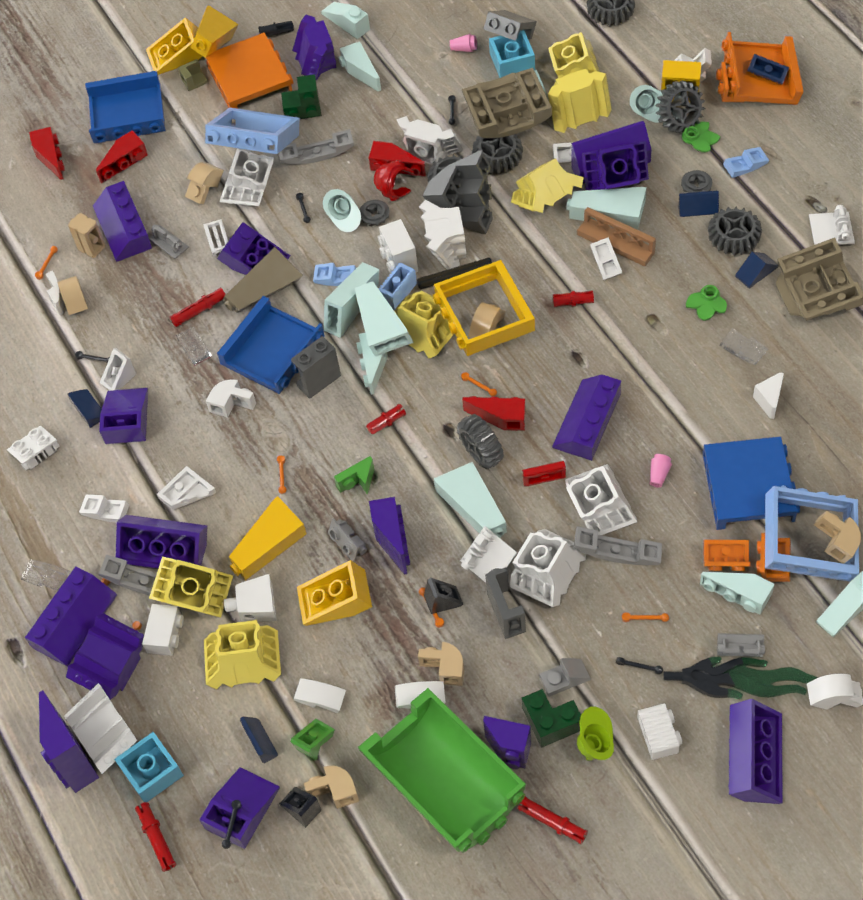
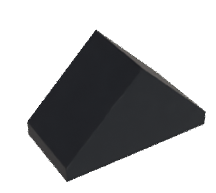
(441, 596)
(301, 806)

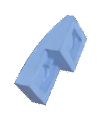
(748, 162)
(331, 275)

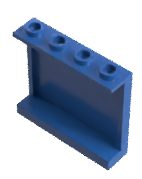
(125, 105)
(266, 343)
(742, 475)

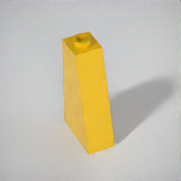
(213, 32)
(267, 539)

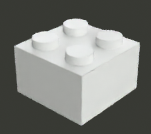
(397, 246)

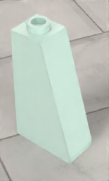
(620, 204)
(342, 304)
(381, 323)
(471, 499)

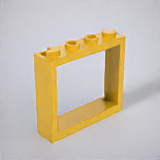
(476, 278)

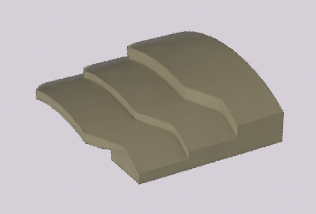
(507, 104)
(817, 281)

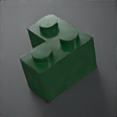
(304, 101)
(550, 723)

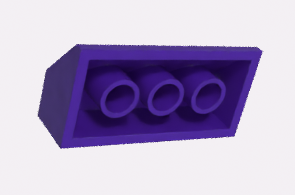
(625, 135)
(121, 222)
(588, 416)
(147, 540)
(69, 616)
(755, 753)

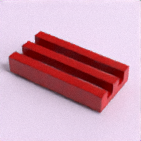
(544, 473)

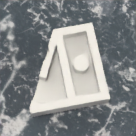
(185, 489)

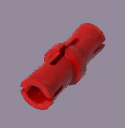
(573, 298)

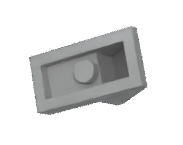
(567, 675)

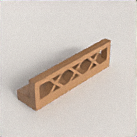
(622, 244)

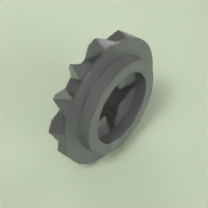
(703, 179)
(370, 207)

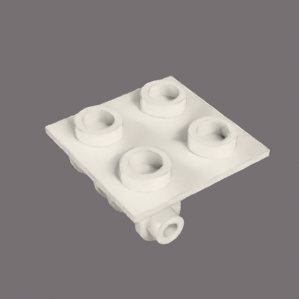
(831, 225)
(33, 444)
(487, 553)

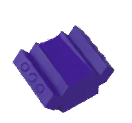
(314, 47)
(615, 166)
(107, 656)

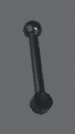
(451, 99)
(299, 196)
(79, 355)
(621, 661)
(236, 805)

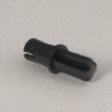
(275, 29)

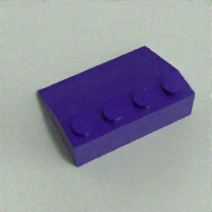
(62, 749)

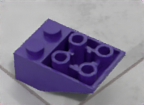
(246, 249)
(124, 416)
(390, 530)
(255, 796)

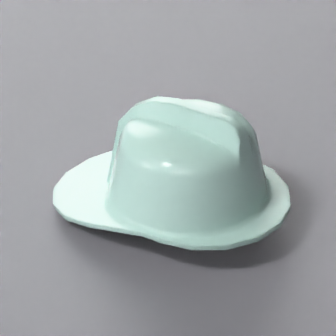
(644, 100)
(342, 210)

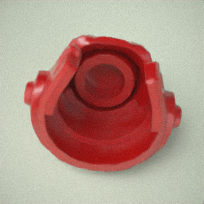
(385, 179)

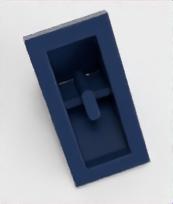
(755, 268)

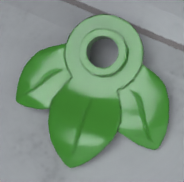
(700, 137)
(707, 305)

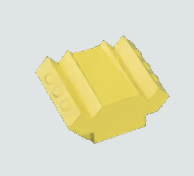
(573, 55)
(579, 99)
(544, 186)
(424, 323)
(191, 586)
(241, 654)

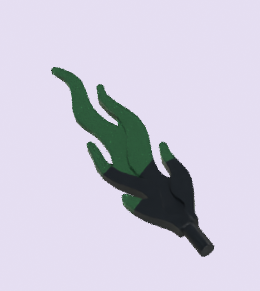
(734, 673)

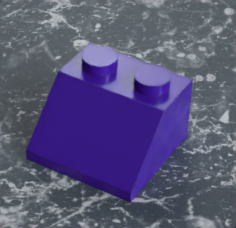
(508, 740)

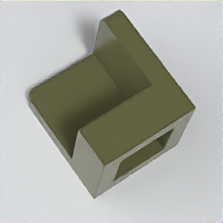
(192, 75)

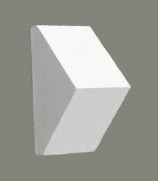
(118, 371)
(768, 393)

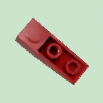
(46, 150)
(388, 152)
(122, 154)
(500, 412)

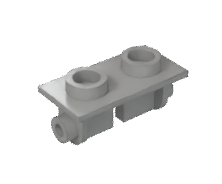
(167, 241)
(340, 533)
(740, 645)

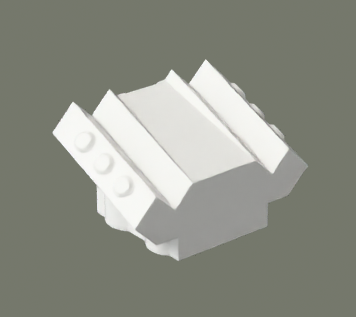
(428, 140)
(246, 178)
(444, 233)
(600, 500)
(545, 566)
(100, 728)

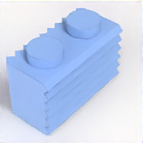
(398, 284)

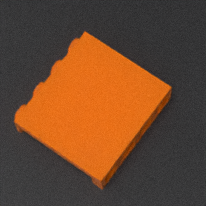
(248, 70)
(754, 88)

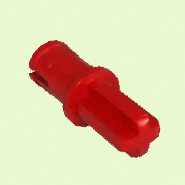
(386, 419)

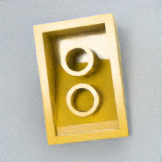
(174, 48)
(334, 594)

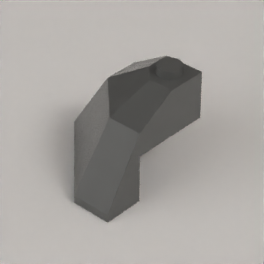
(467, 187)

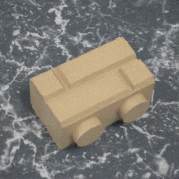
(86, 235)

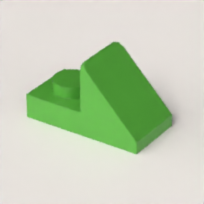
(359, 473)
(312, 738)

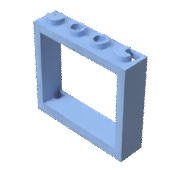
(252, 130)
(802, 565)

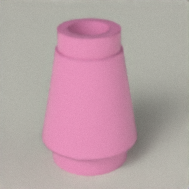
(465, 43)
(659, 469)

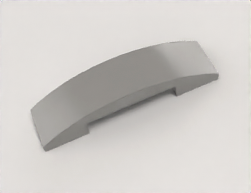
(317, 151)
(616, 549)
(127, 576)

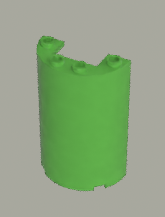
(446, 773)

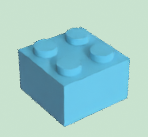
(511, 55)
(149, 767)

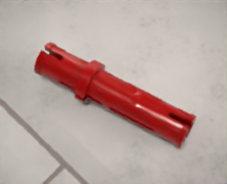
(206, 302)
(560, 824)
(155, 836)

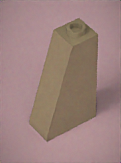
(265, 279)

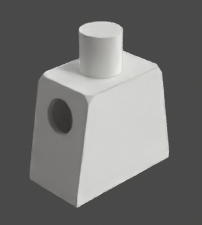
(253, 600)

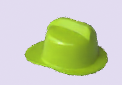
(595, 734)

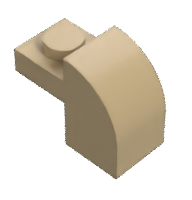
(202, 178)
(72, 295)
(485, 319)
(845, 536)
(449, 661)
(337, 782)

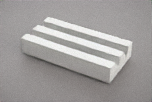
(213, 224)

